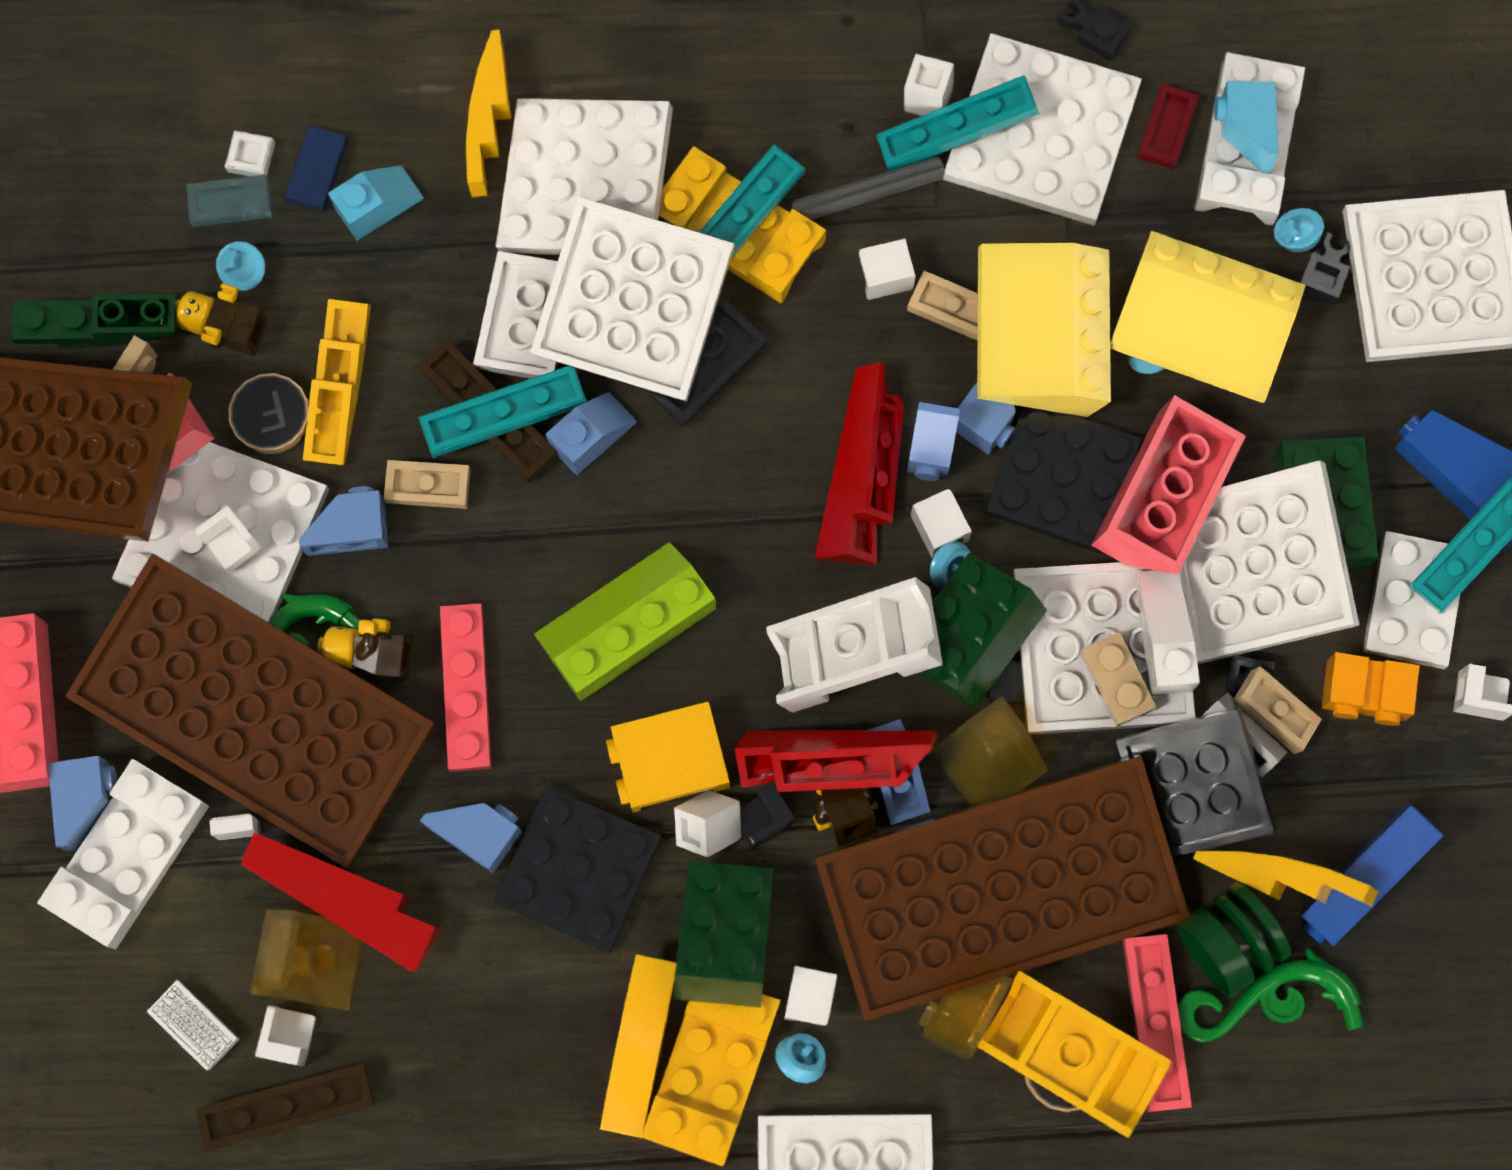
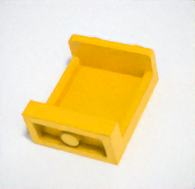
(668, 756)

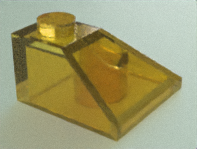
(990, 755)
(963, 1017)

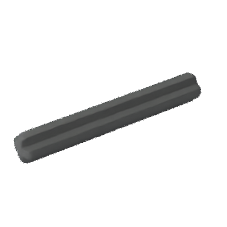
(870, 188)

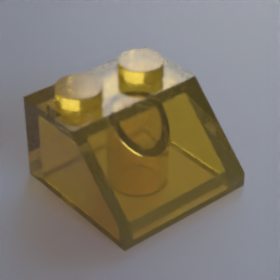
(305, 960)

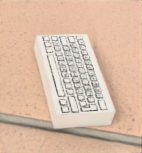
(193, 1025)

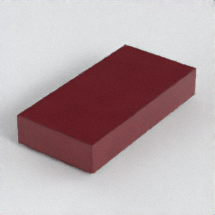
(1167, 126)

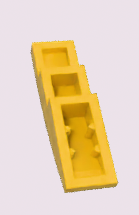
(487, 104)
(336, 382)
(1274, 873)
(638, 1046)

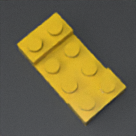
(773, 251)
(1075, 1054)
(710, 1077)

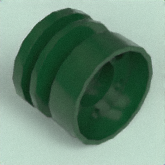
(1240, 935)

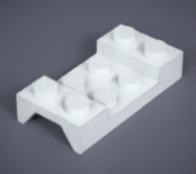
(1226, 174)
(856, 643)
(124, 855)

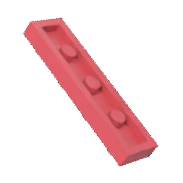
(465, 687)
(1157, 1015)

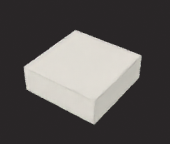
(249, 154)
(234, 826)

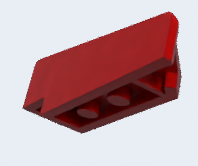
(863, 472)
(830, 758)
(345, 899)

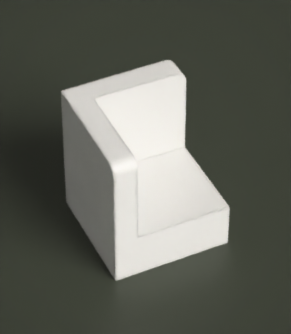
(928, 85)
(887, 269)
(940, 521)
(228, 539)
(1482, 694)
(707, 823)
(810, 996)
(286, 1036)

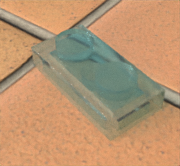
(229, 200)

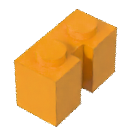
(1370, 688)

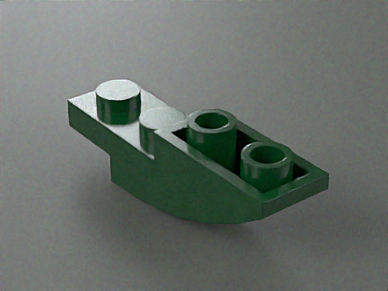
(95, 322)

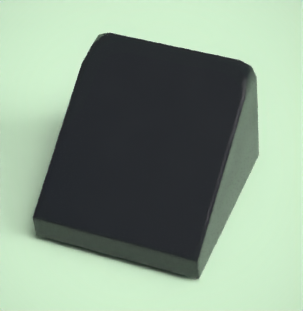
(1242, 664)
(1008, 685)

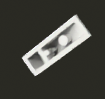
(1166, 634)

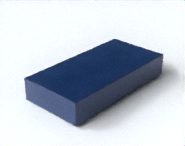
(316, 168)

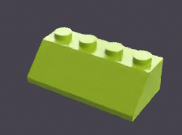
(626, 620)

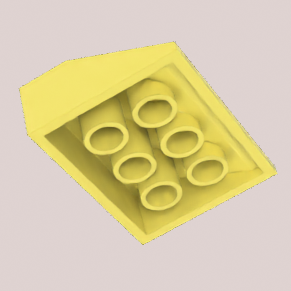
(1207, 316)
(1044, 326)

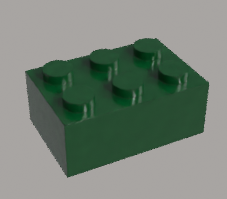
(1349, 488)
(980, 627)
(723, 934)

